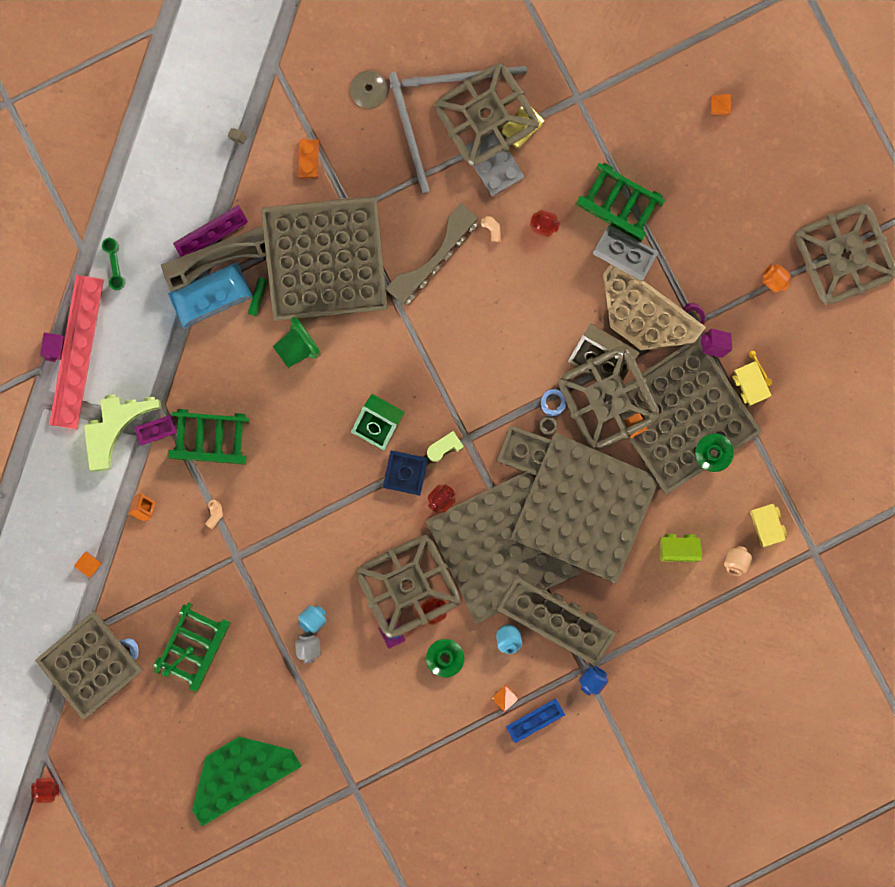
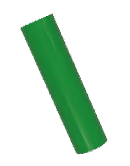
(257, 296)

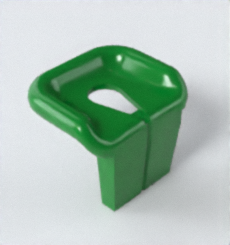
(292, 346)

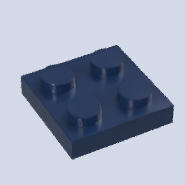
(405, 473)

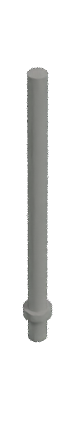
(454, 77)
(395, 86)

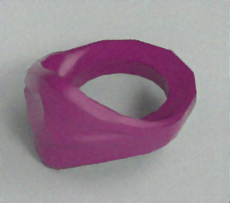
(695, 307)

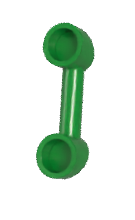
(111, 246)

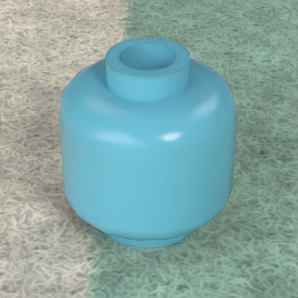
(312, 619)
(509, 639)

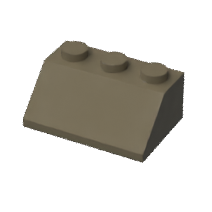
(595, 343)

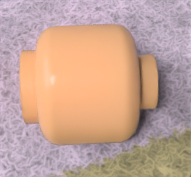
(737, 561)

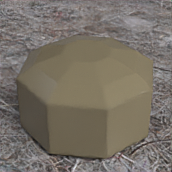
(237, 136)
(548, 425)

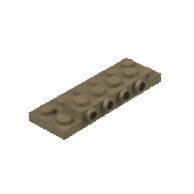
(556, 619)

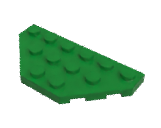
(239, 773)

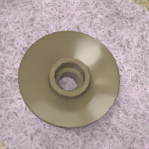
(371, 98)

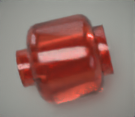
(544, 223)
(441, 498)
(432, 604)
(44, 790)

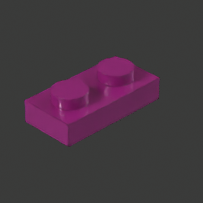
(155, 430)

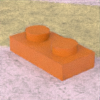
(308, 158)

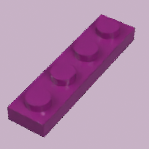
(211, 231)

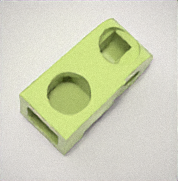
(443, 446)

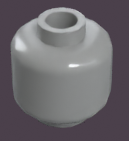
(307, 648)

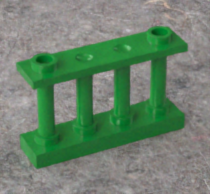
(604, 212)
(198, 452)
(211, 645)

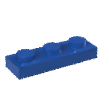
(535, 720)

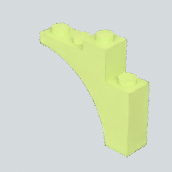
(116, 417)

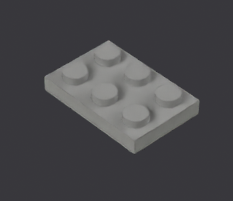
(498, 171)
(625, 252)

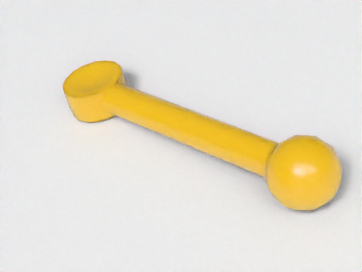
(752, 354)

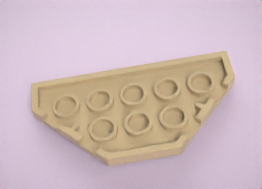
(645, 314)

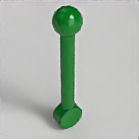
(166, 672)

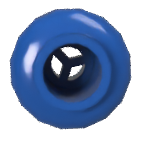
(593, 680)

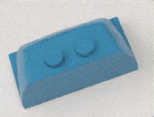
(210, 295)

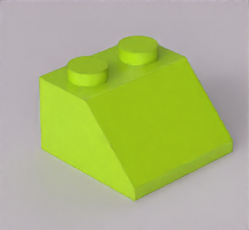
(680, 549)

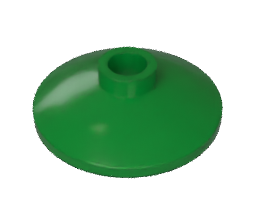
(724, 452)
(452, 650)

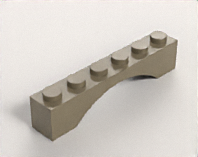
(185, 269)
(406, 284)

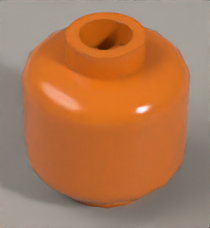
(776, 278)

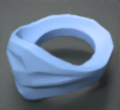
(552, 413)
(130, 643)

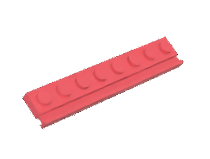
(76, 352)

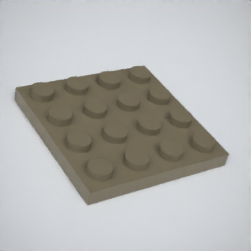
(89, 665)

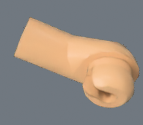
(216, 513)

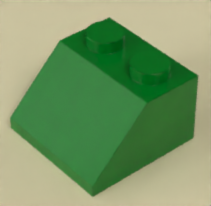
(377, 421)

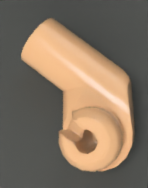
(493, 226)

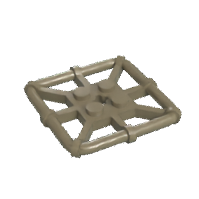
(490, 102)
(834, 248)
(621, 399)
(419, 590)

